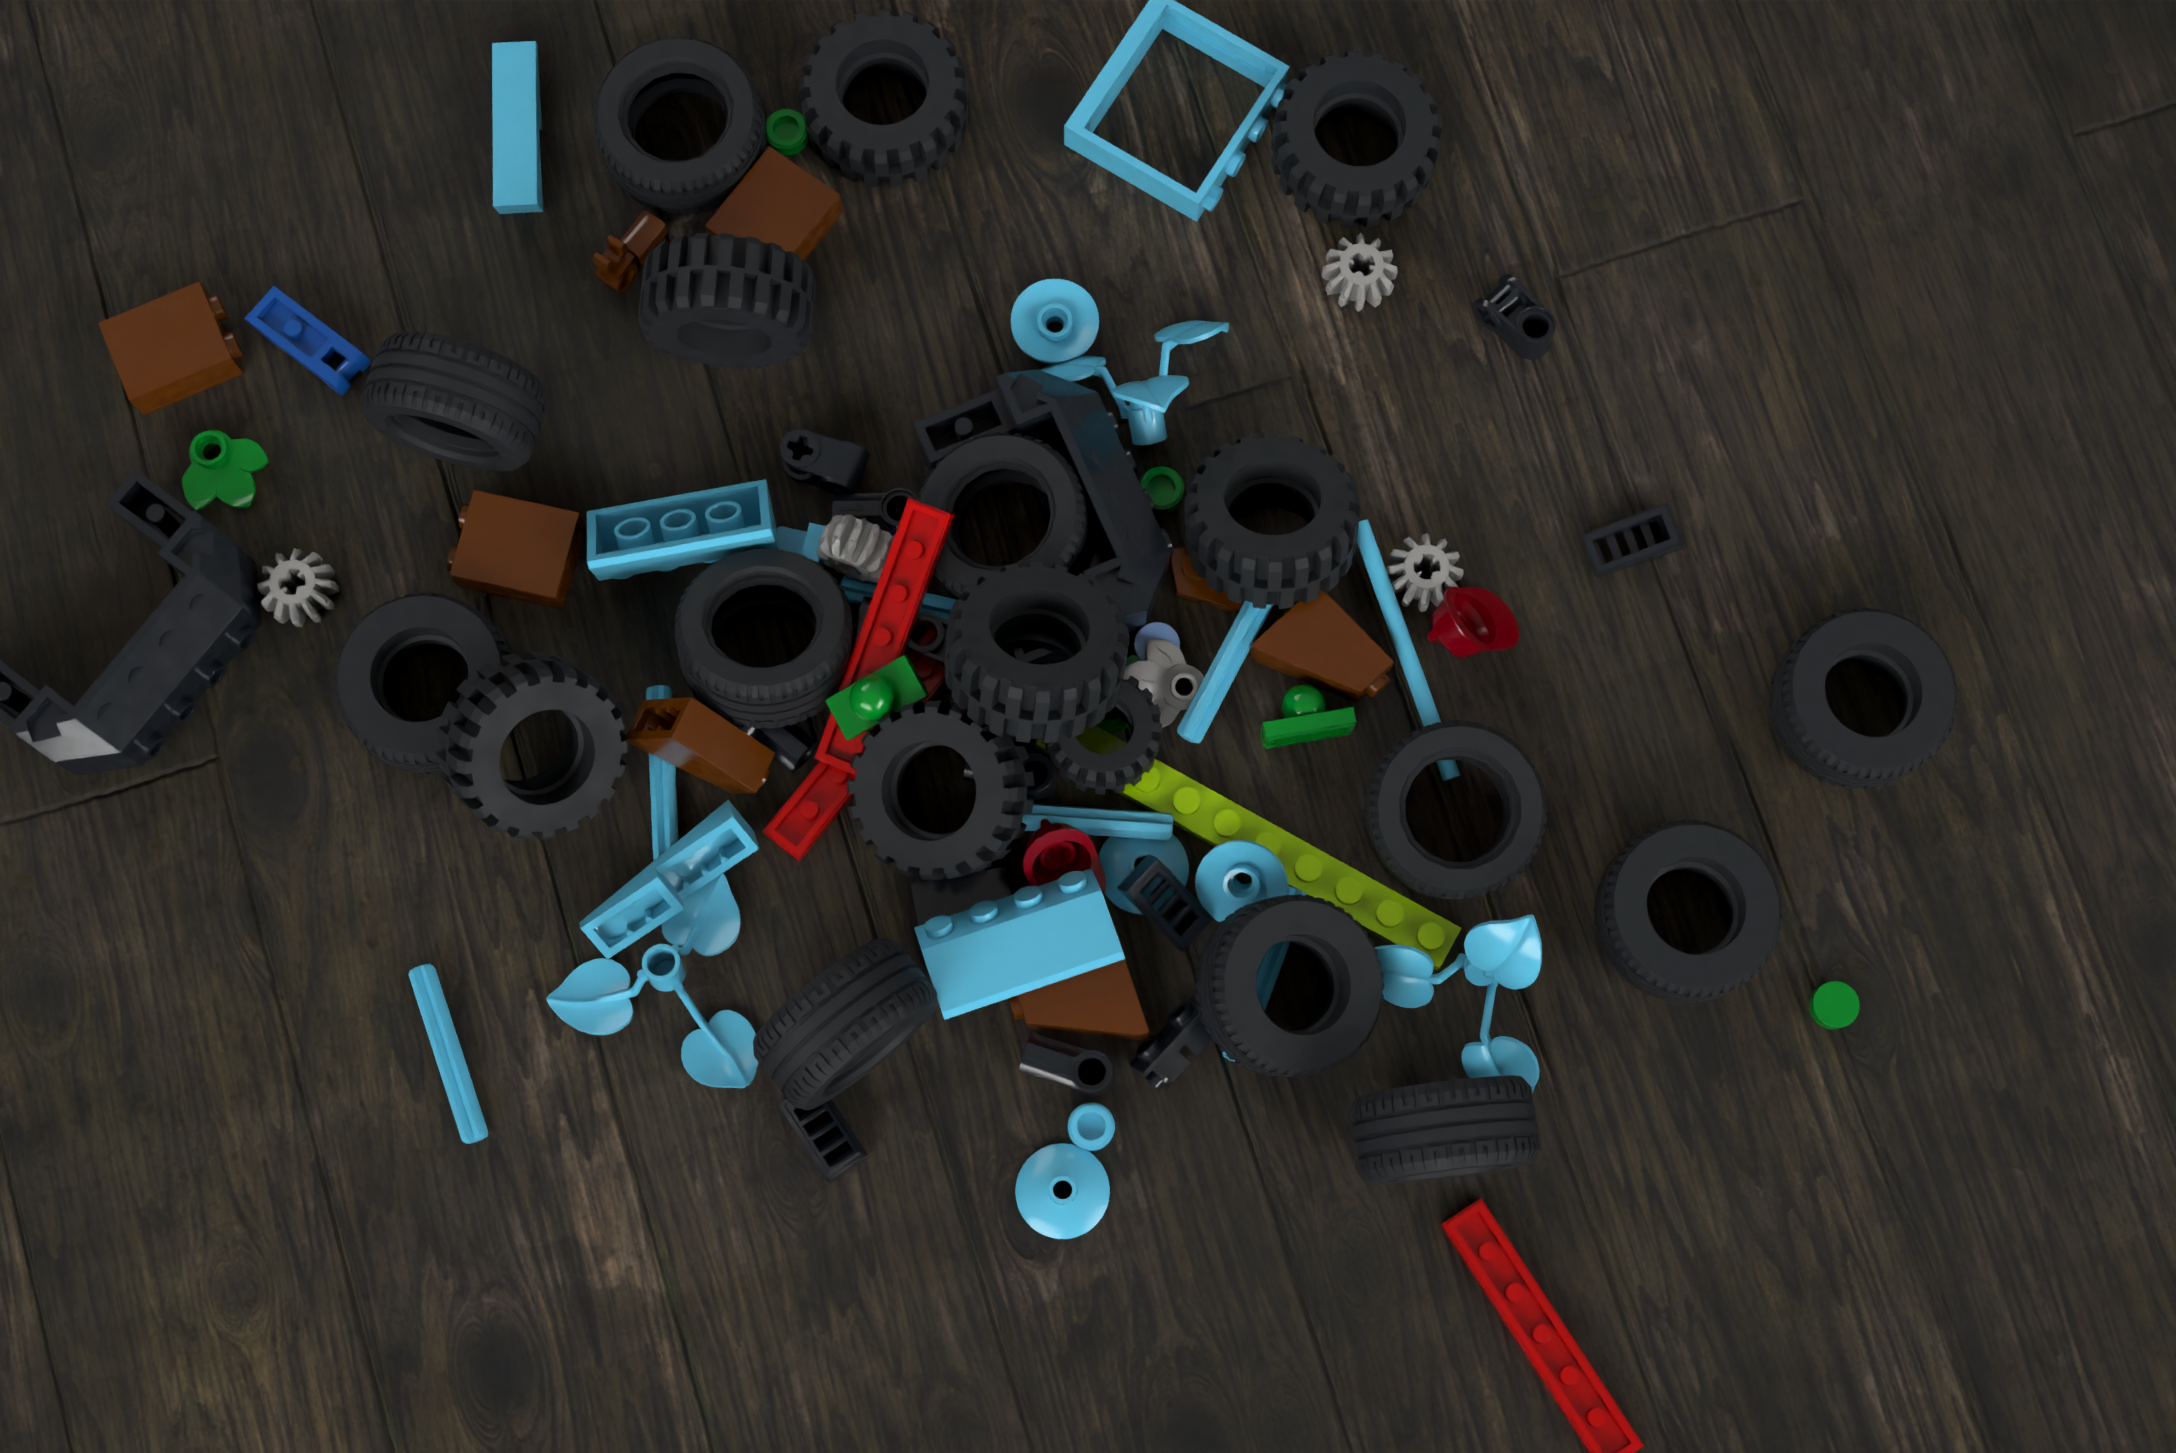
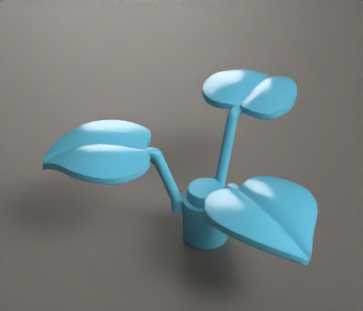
(1149, 397)
(1495, 954)
(599, 993)

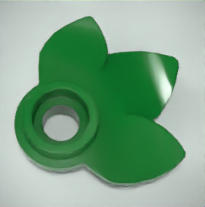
(227, 475)

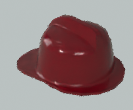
(1473, 622)
(1059, 850)

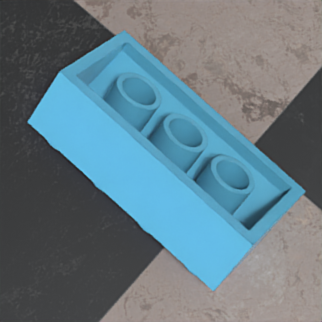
(680, 530)
(1018, 943)

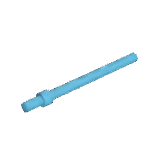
(1401, 637)

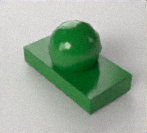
(876, 695)
(1306, 719)

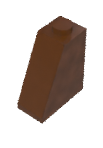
(1324, 649)
(701, 743)
(1087, 1004)

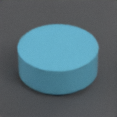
(1091, 1126)

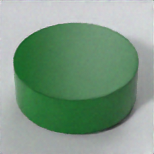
(786, 131)
(1164, 488)
(1834, 1005)

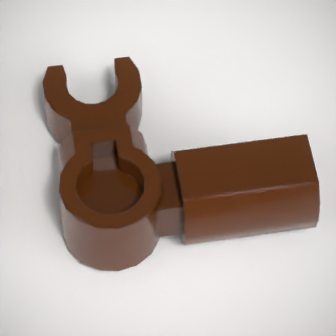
(619, 262)

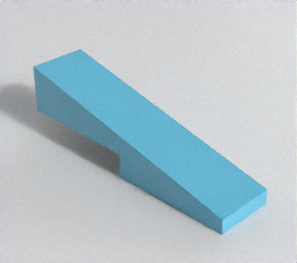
(516, 128)
(660, 888)

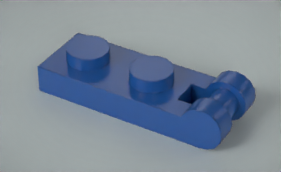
(307, 339)

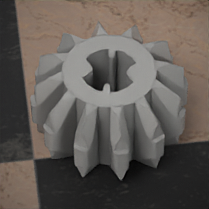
(1363, 259)
(854, 548)
(1433, 557)
(288, 578)

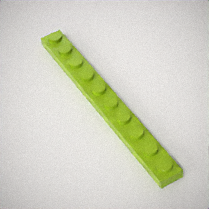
(1307, 868)

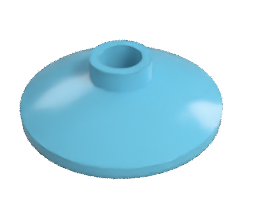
(1054, 302)
(1118, 861)
(1217, 881)
(1067, 1216)

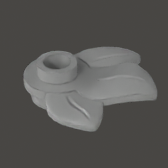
(1160, 673)

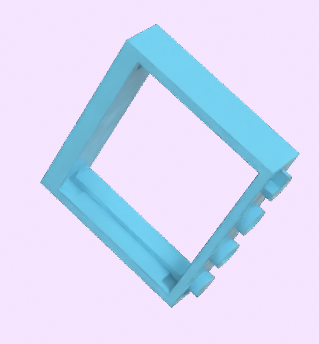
(1212, 41)

